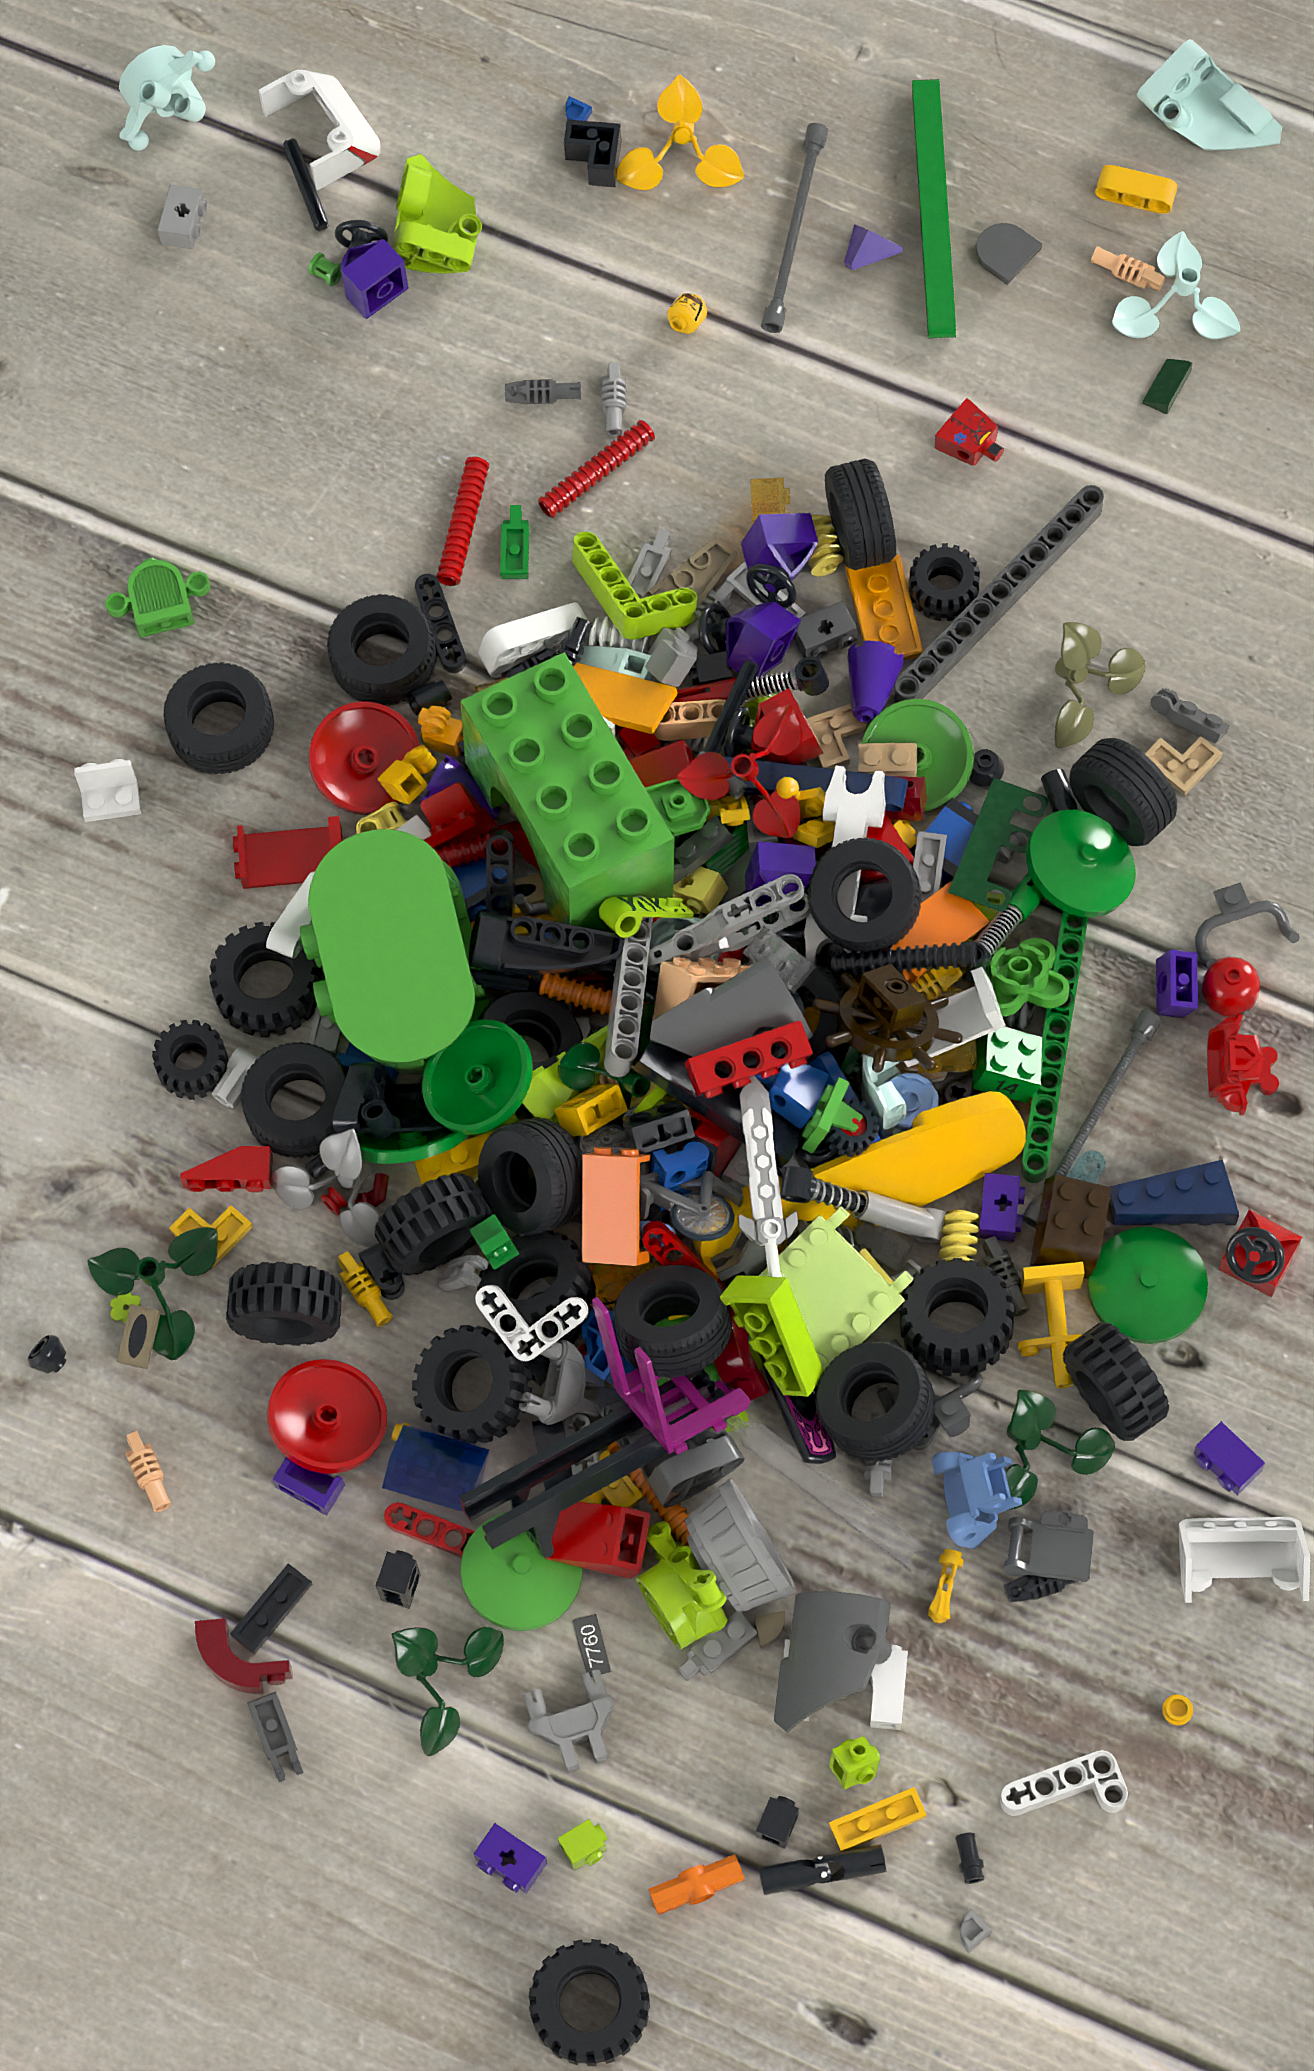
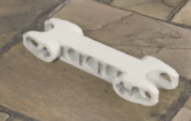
(852, 817)

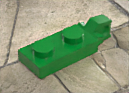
(515, 546)

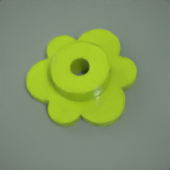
(119, 1304)

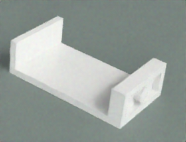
(969, 1013)

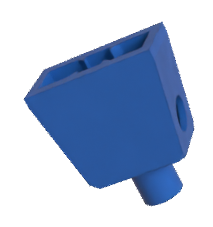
(795, 1092)

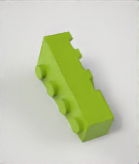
(776, 1331)

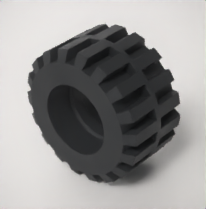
(943, 562)
(185, 1038)

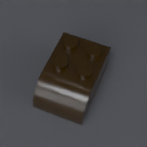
(1070, 1223)

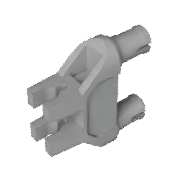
(564, 1385)
(573, 1725)

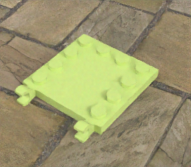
(837, 1288)

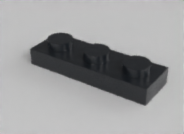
(271, 1608)

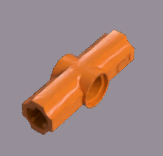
(696, 1884)

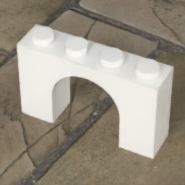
(888, 1689)

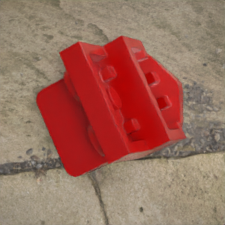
(455, 816)

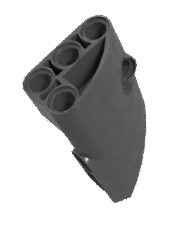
(730, 1013)
(681, 1475)
(830, 1652)

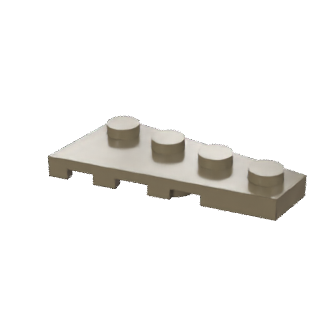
(699, 571)

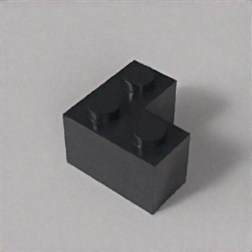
(598, 145)

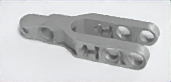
(722, 931)

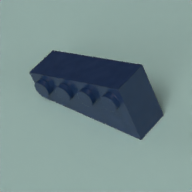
(1176, 1198)

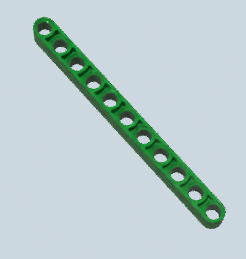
(933, 209)
(1057, 1045)

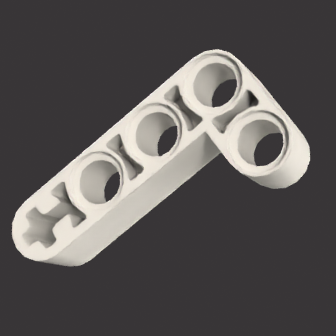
(526, 636)
(285, 933)
(1061, 1789)

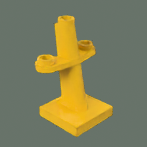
(1052, 1281)

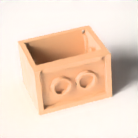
(684, 979)

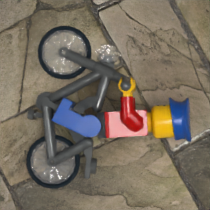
(682, 1177)

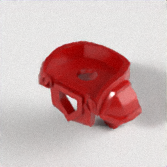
(1237, 1063)

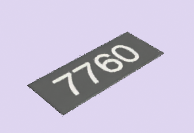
(591, 1644)

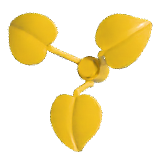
(683, 107)

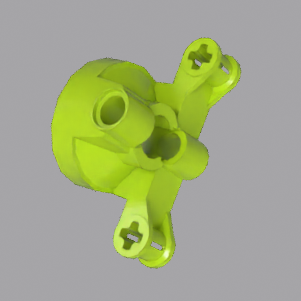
(679, 1591)

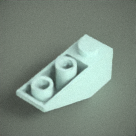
(617, 660)

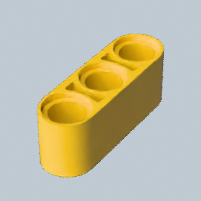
(1136, 189)

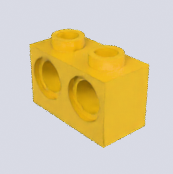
(591, 1109)

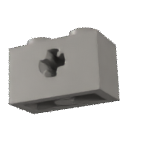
(182, 217)

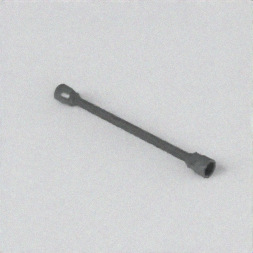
(775, 313)
(1143, 1030)

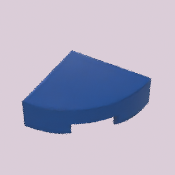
(577, 110)

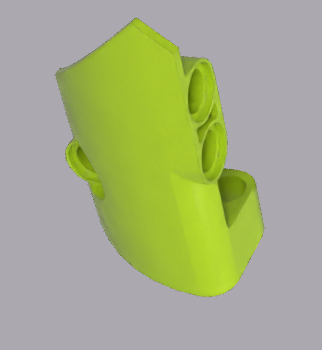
(432, 221)

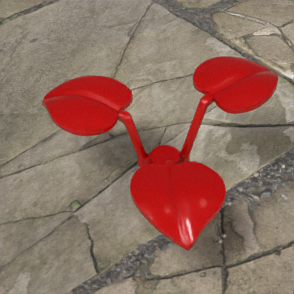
(709, 774)

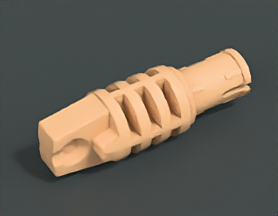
(1129, 269)
(147, 1471)

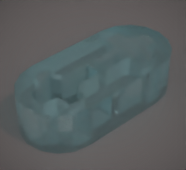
(1079, 1168)

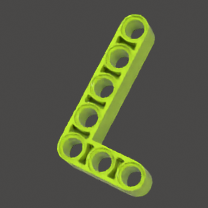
(629, 613)

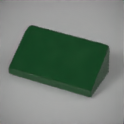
(1168, 384)

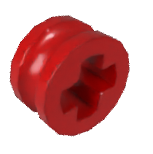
(334, 1201)

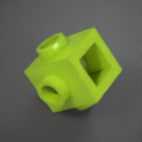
(854, 1762)

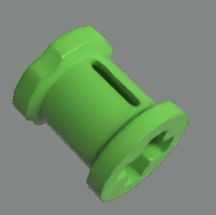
(325, 269)

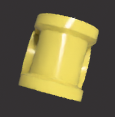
(385, 818)

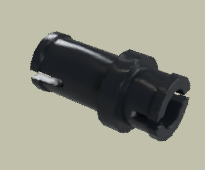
(970, 1861)

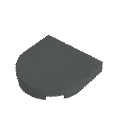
(1006, 250)

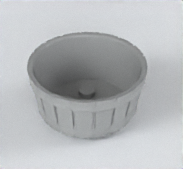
(737, 1549)

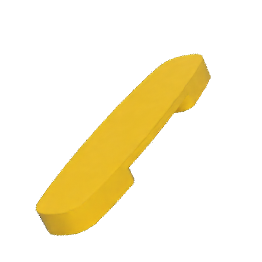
(934, 1158)

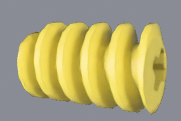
(825, 556)
(957, 1235)

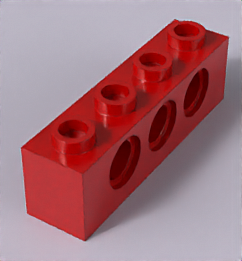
(790, 1037)

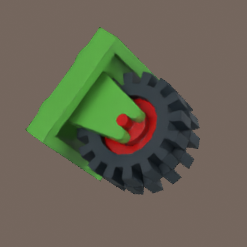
(840, 1122)

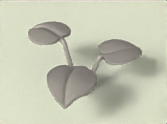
(342, 1154)

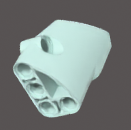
(1210, 105)
(882, 1096)

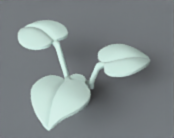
(1179, 259)

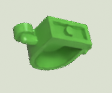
(158, 597)

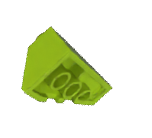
(547, 1089)

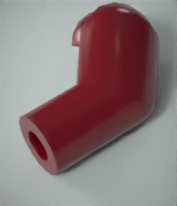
(378, 1193)

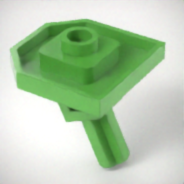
(679, 807)

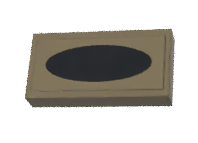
(138, 1336)

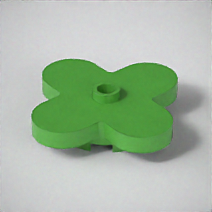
(1026, 976)

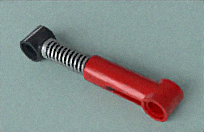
(807, 677)

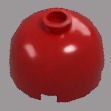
(1231, 986)

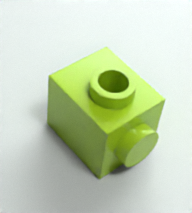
(584, 1844)

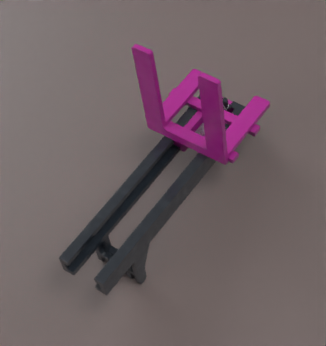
(669, 1411)

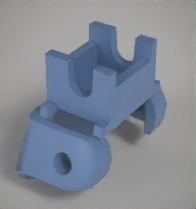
(974, 1494)

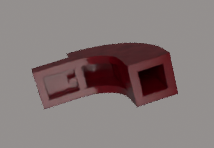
(738, 1365)
(243, 1676)

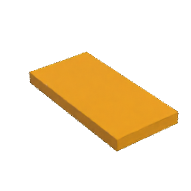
(885, 607)
(627, 699)

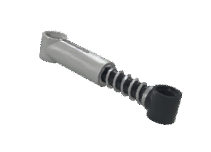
(922, 1223)

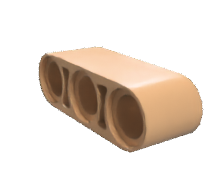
(689, 720)

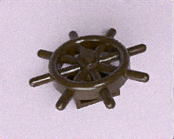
(893, 1011)

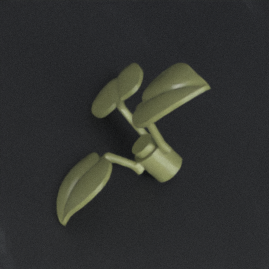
(1079, 646)

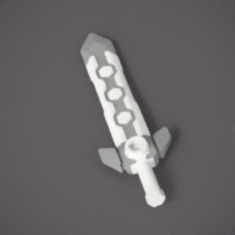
(763, 1178)

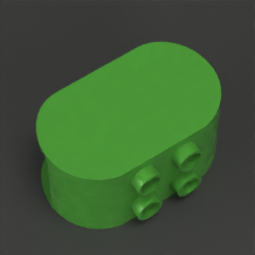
(392, 948)

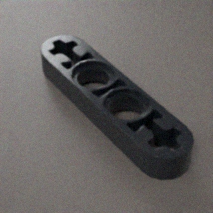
(440, 623)

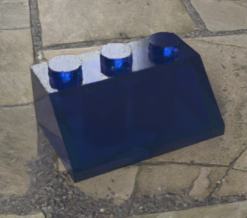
(434, 1467)

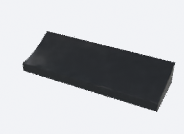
(668, 1071)

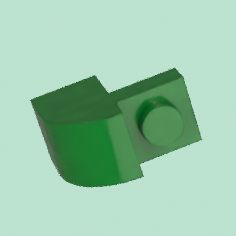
(494, 1241)

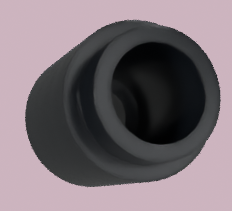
(429, 695)

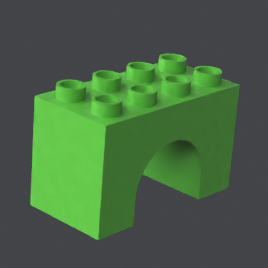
(571, 788)

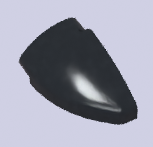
(499, 949)

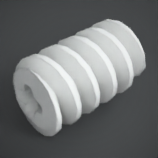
(609, 636)

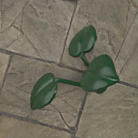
(581, 1061)
(118, 1268)
(1037, 1413)
(416, 1656)

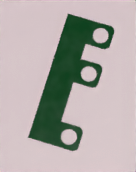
(988, 834)

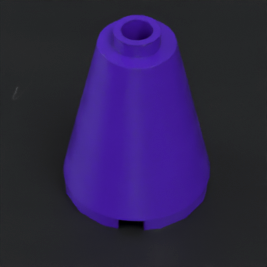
(872, 677)
(451, 772)

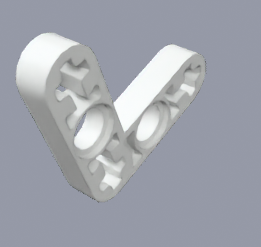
(522, 1330)

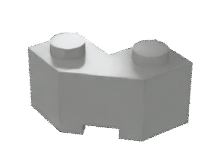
(671, 656)

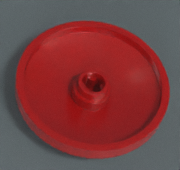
(354, 750)
(326, 1416)

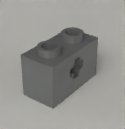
(833, 620)

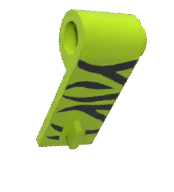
(626, 913)

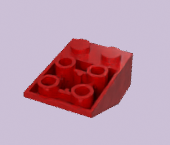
(601, 1538)

